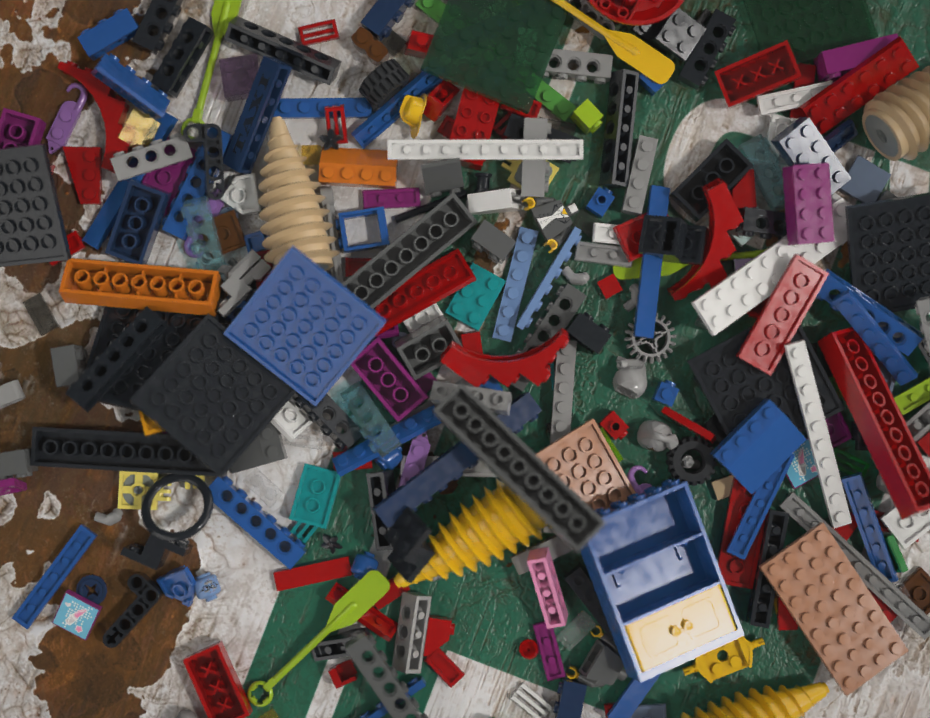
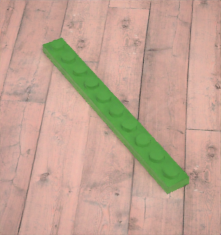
(546, 94)

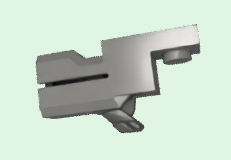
(239, 279)

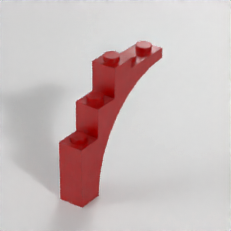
(112, 109)
(722, 217)
(506, 369)

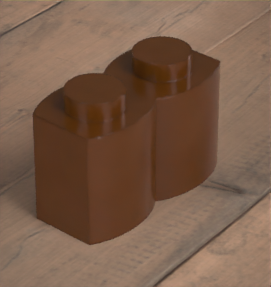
(374, 49)

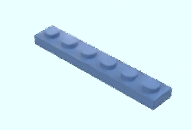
(553, 272)
(515, 284)

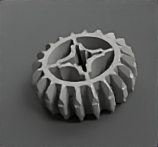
(665, 331)

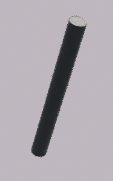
(425, 208)

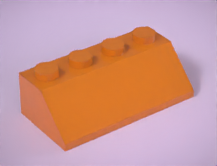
(357, 168)

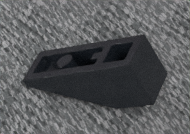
(334, 646)

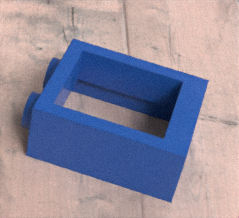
(340, 225)

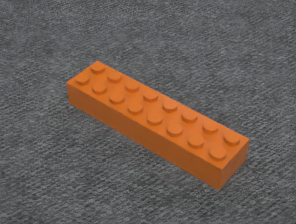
(141, 286)

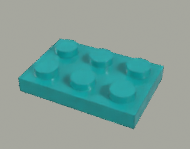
(475, 300)
(315, 496)

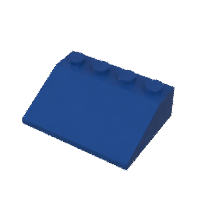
(130, 86)
(758, 445)

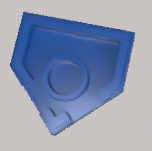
(178, 584)

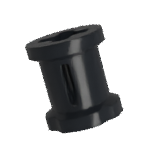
(483, 182)

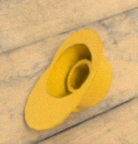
(411, 112)

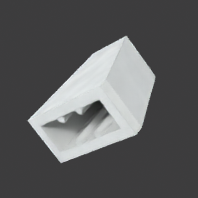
(495, 201)

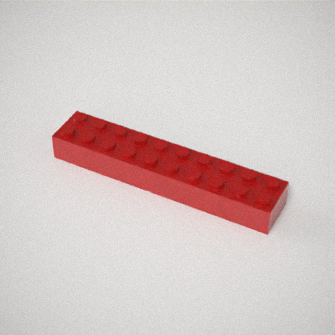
(878, 420)

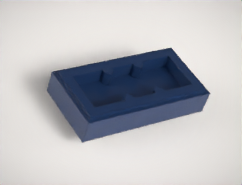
(841, 135)

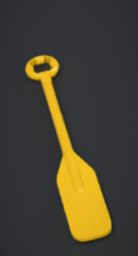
(629, 48)

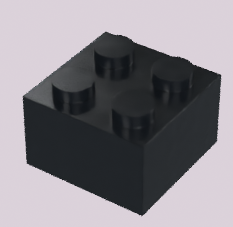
(588, 333)

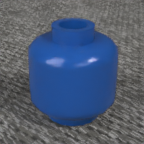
(391, 460)
(363, 564)

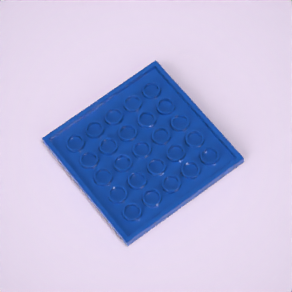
(304, 326)

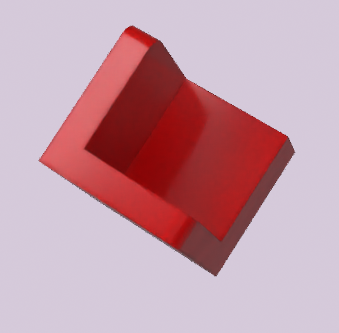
(343, 673)

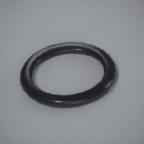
(185, 534)

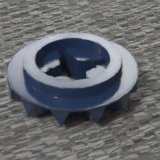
(90, 581)

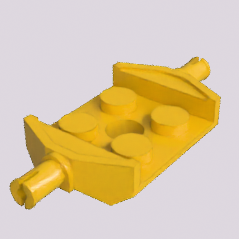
(738, 657)

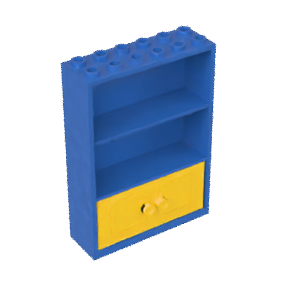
(659, 581)

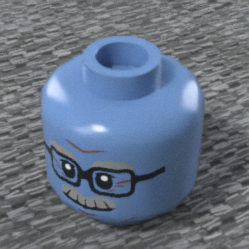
(207, 586)

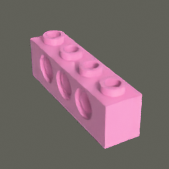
(547, 587)

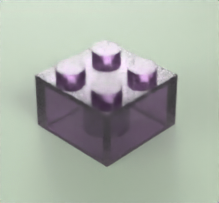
(238, 75)

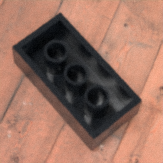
(723, 163)

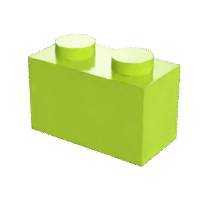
(587, 117)

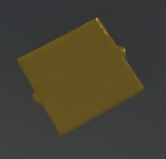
(139, 129)

